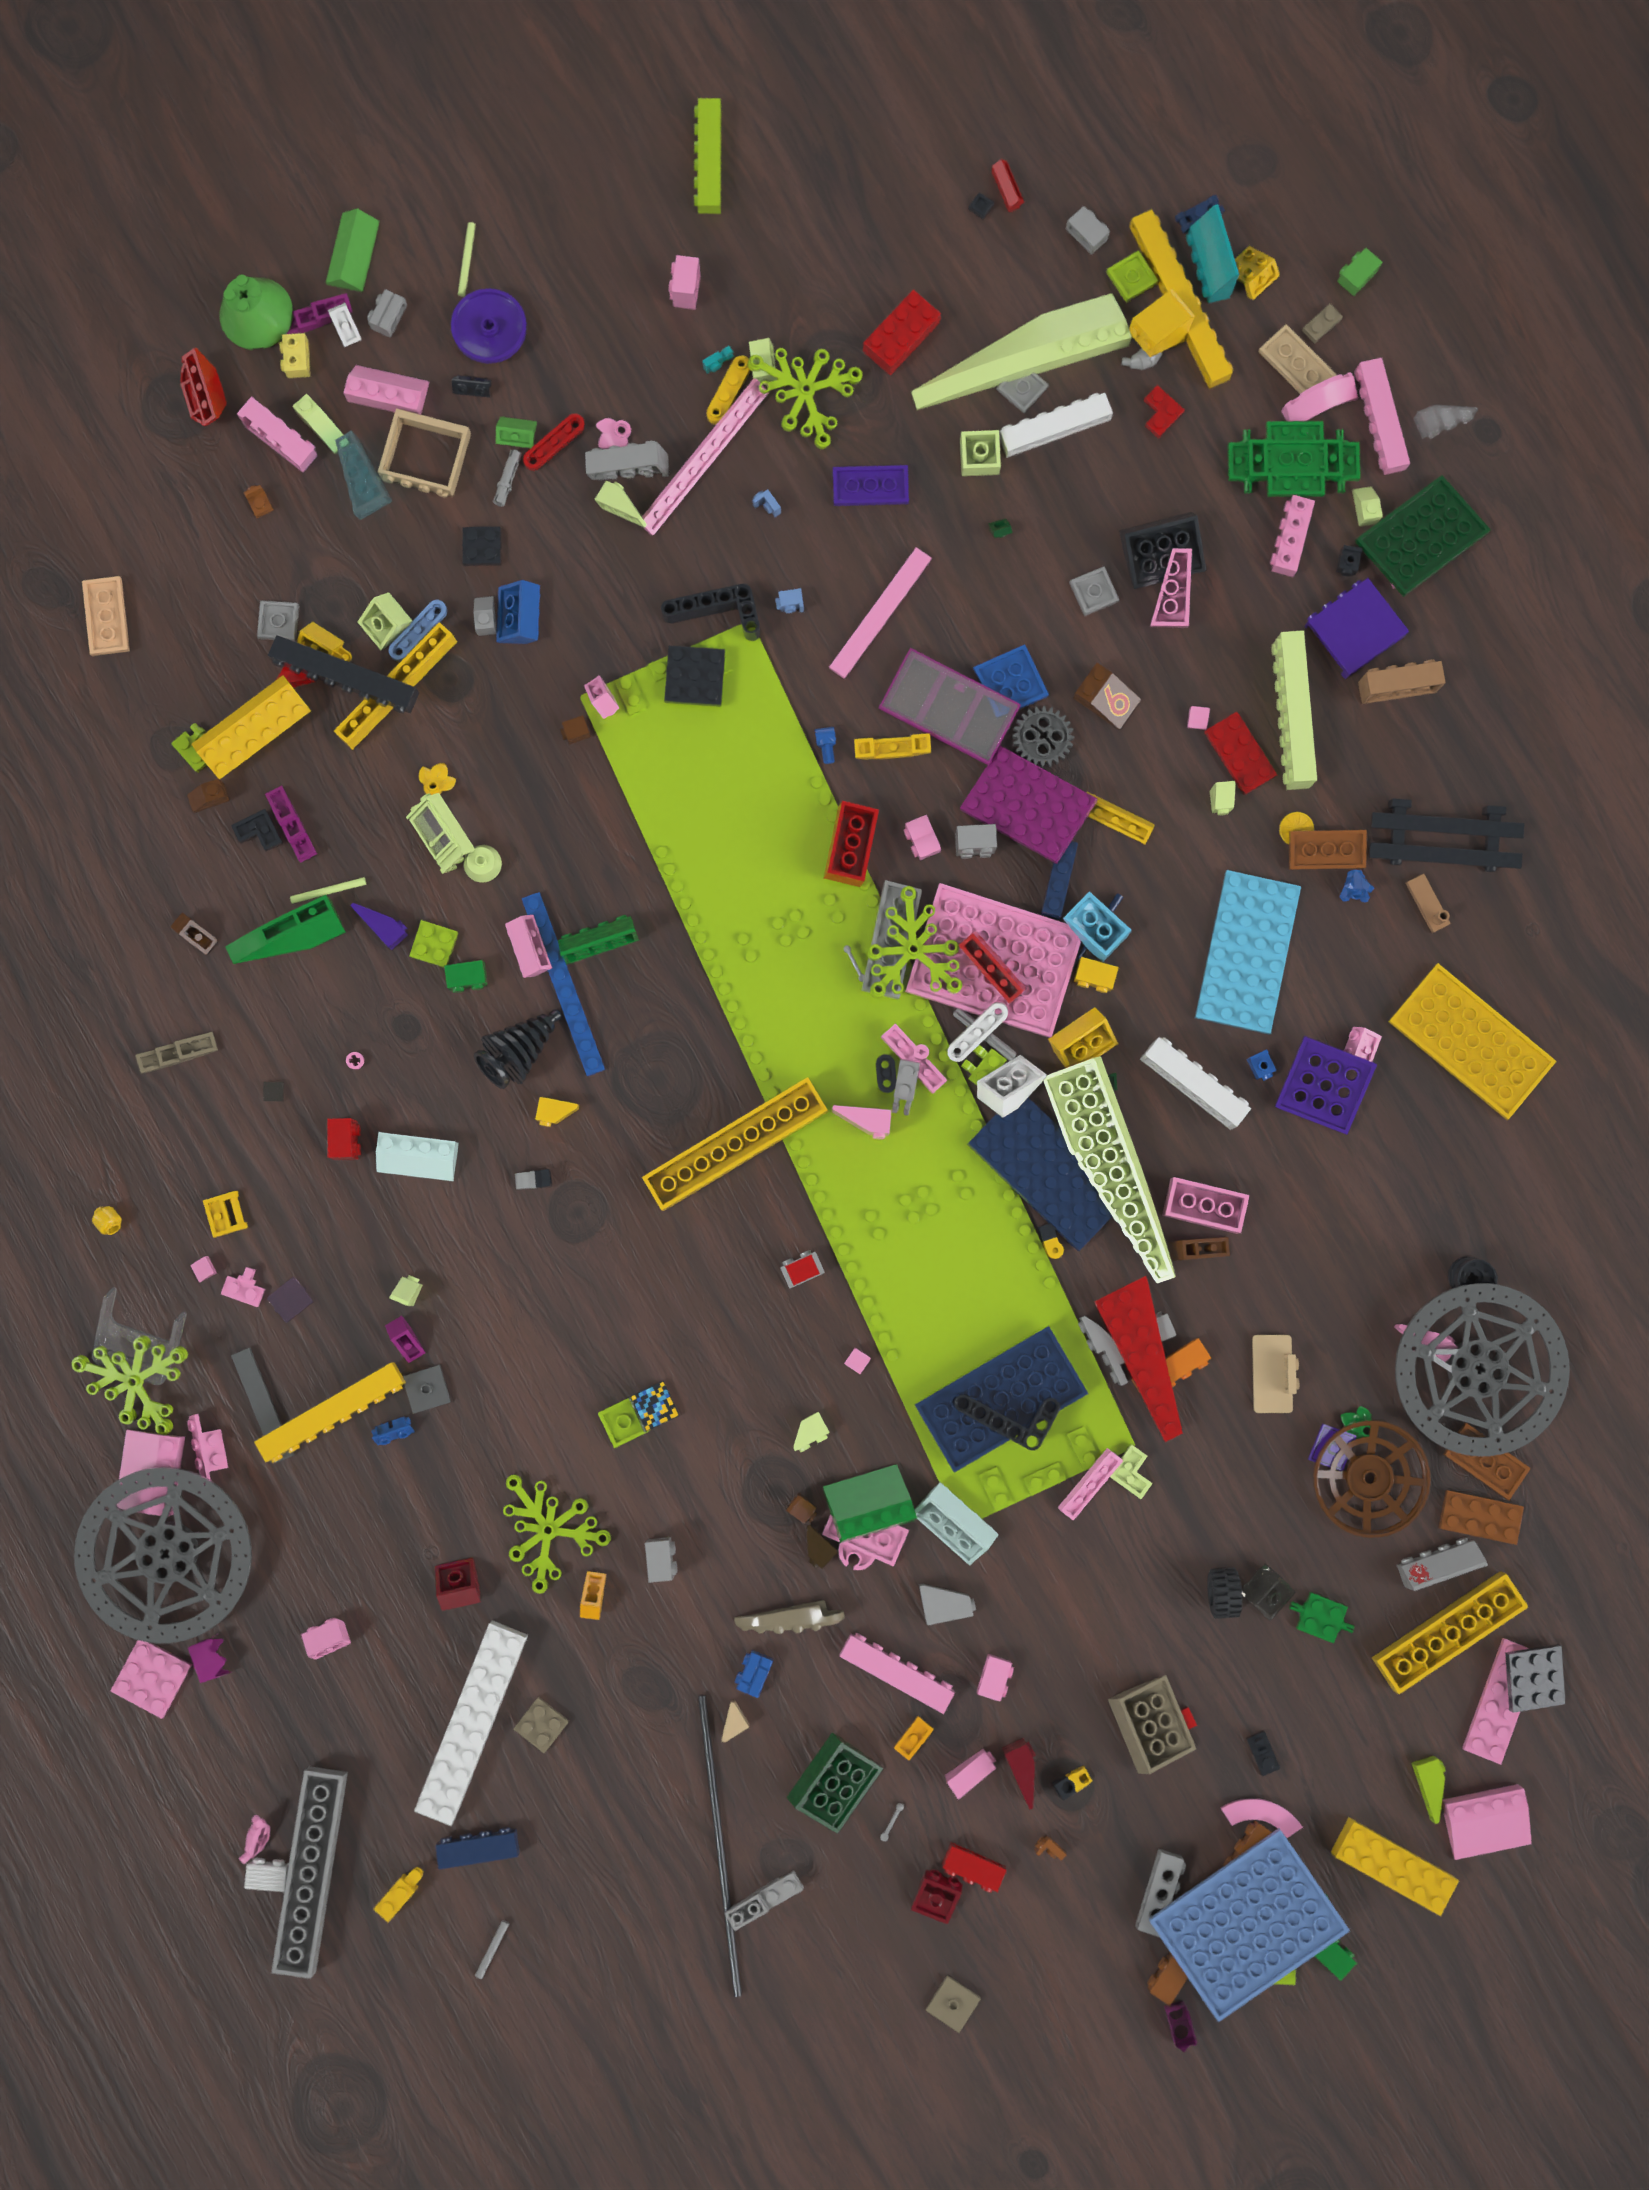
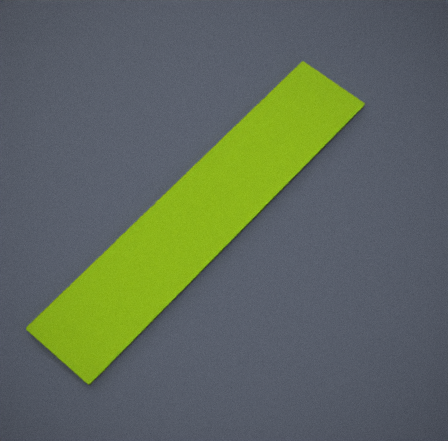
(914, 1218)

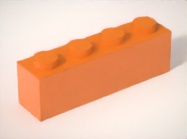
(1185, 1360)

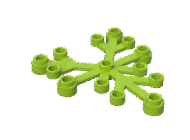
(785, 378)
(937, 970)
(151, 1408)
(534, 1511)

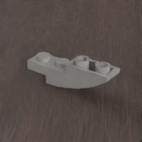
(1101, 1341)
(763, 1900)

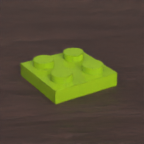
(1132, 276)
(433, 944)
(621, 1423)

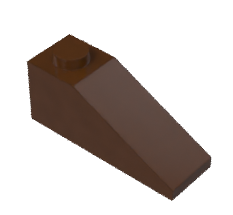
(1199, 1249)

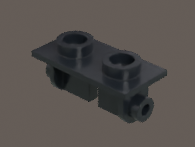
(464, 386)

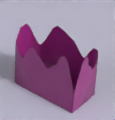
(206, 1660)
(1185, 2043)

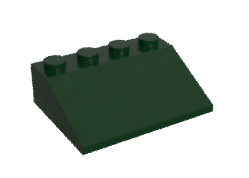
(834, 1783)

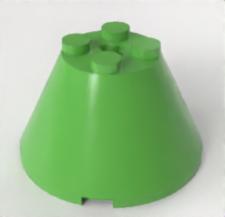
(255, 312)

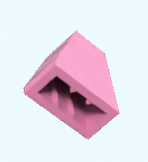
(970, 1772)

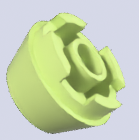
(483, 863)

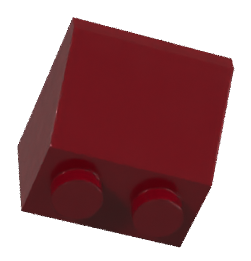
(457, 1584)

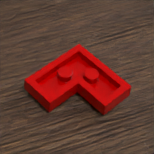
(1167, 411)

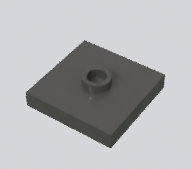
(426, 1389)

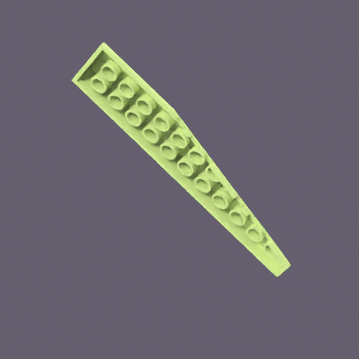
(1034, 348)

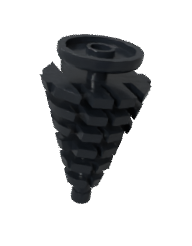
(514, 1050)

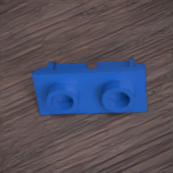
(384, 1434)

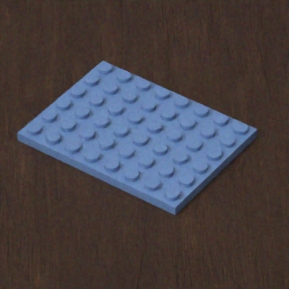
(1249, 1925)

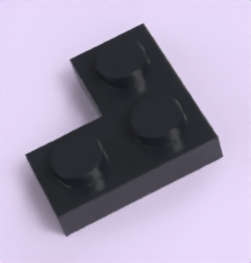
(258, 825)

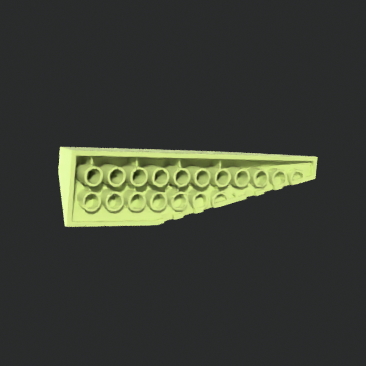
(1105, 1151)

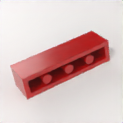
(992, 967)

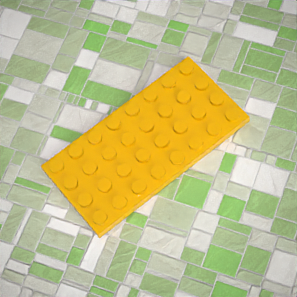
(1472, 1041)

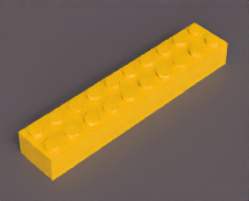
(735, 1144)

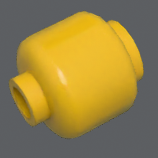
(106, 1220)

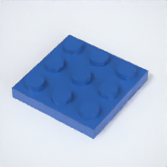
(1013, 677)

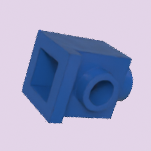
(1255, 1065)

